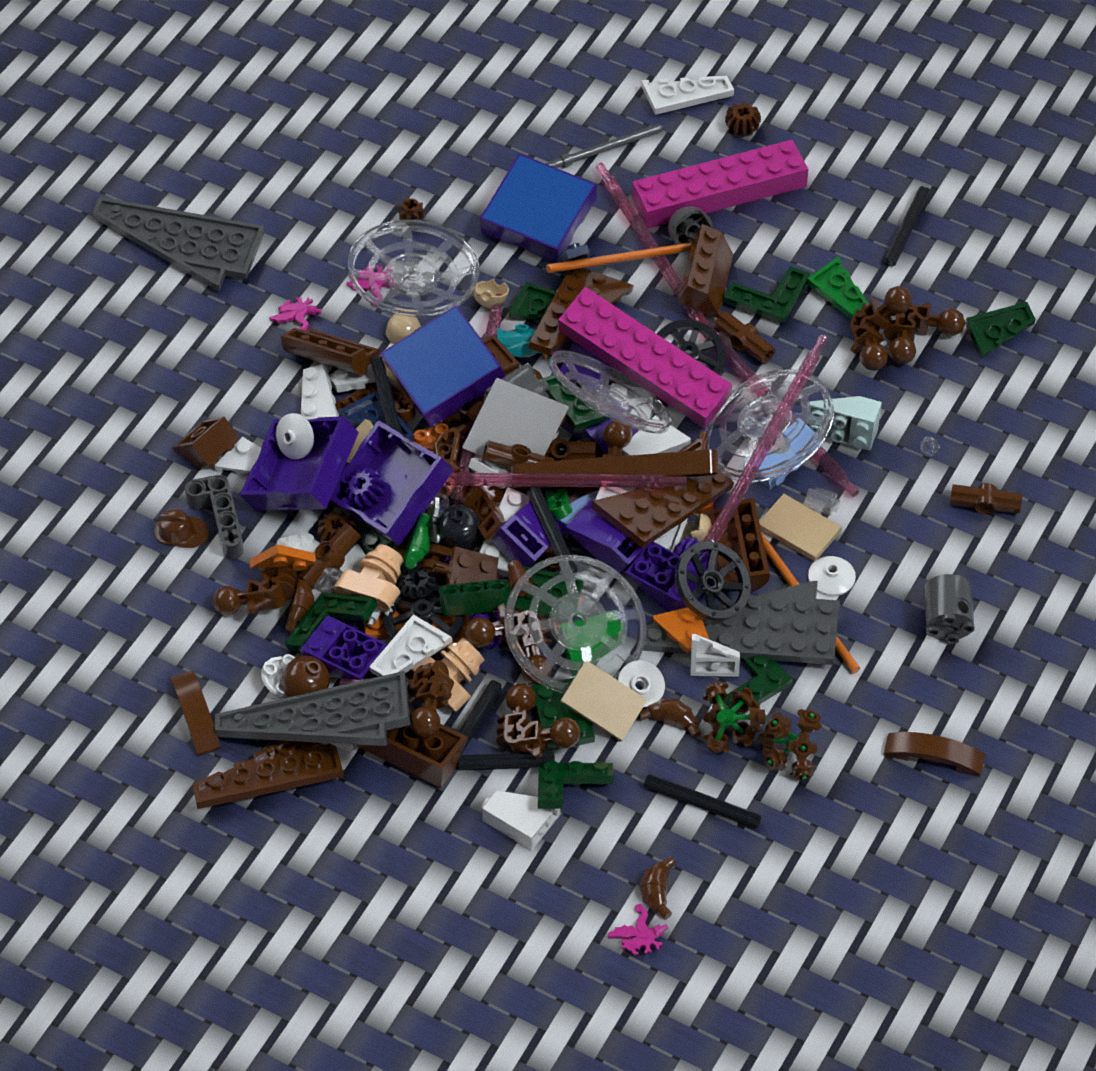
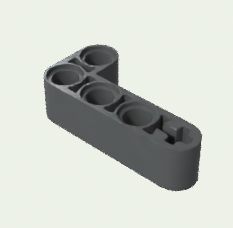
(216, 493)

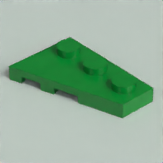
(836, 287)

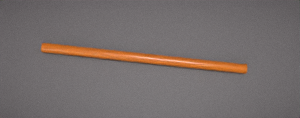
(620, 257)
(791, 581)

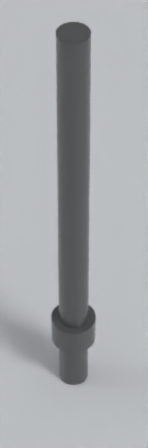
(567, 159)

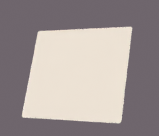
(515, 417)

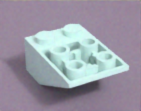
(853, 421)

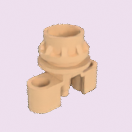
(377, 577)
(461, 661)

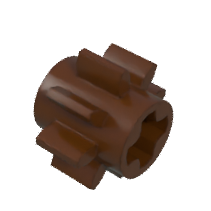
(411, 210)

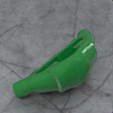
(418, 543)

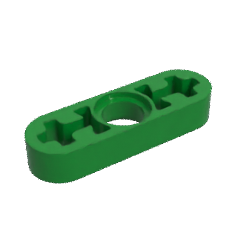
(558, 502)

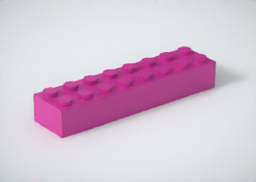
(721, 182)
(645, 357)

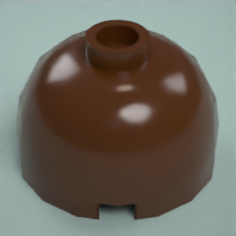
(304, 676)

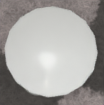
(272, 673)

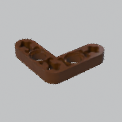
(406, 414)

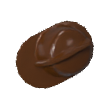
(179, 529)

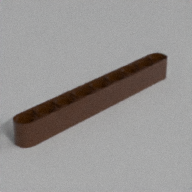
(669, 464)

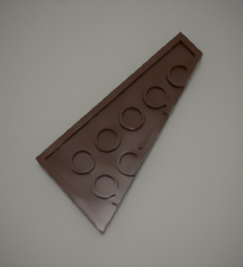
(547, 335)
(652, 512)
(271, 770)

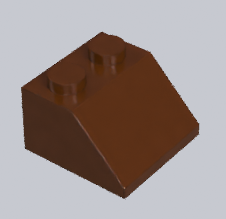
(207, 442)

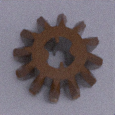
(742, 119)
(332, 524)

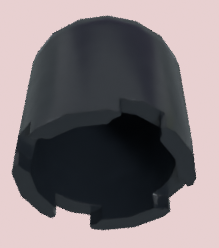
(458, 527)

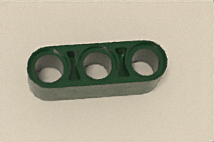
(473, 597)

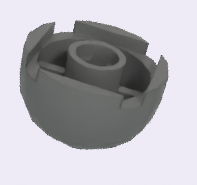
(686, 223)

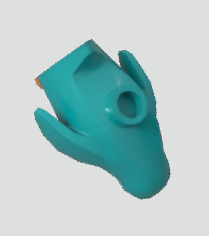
(518, 340)

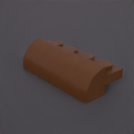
(328, 349)
(746, 540)

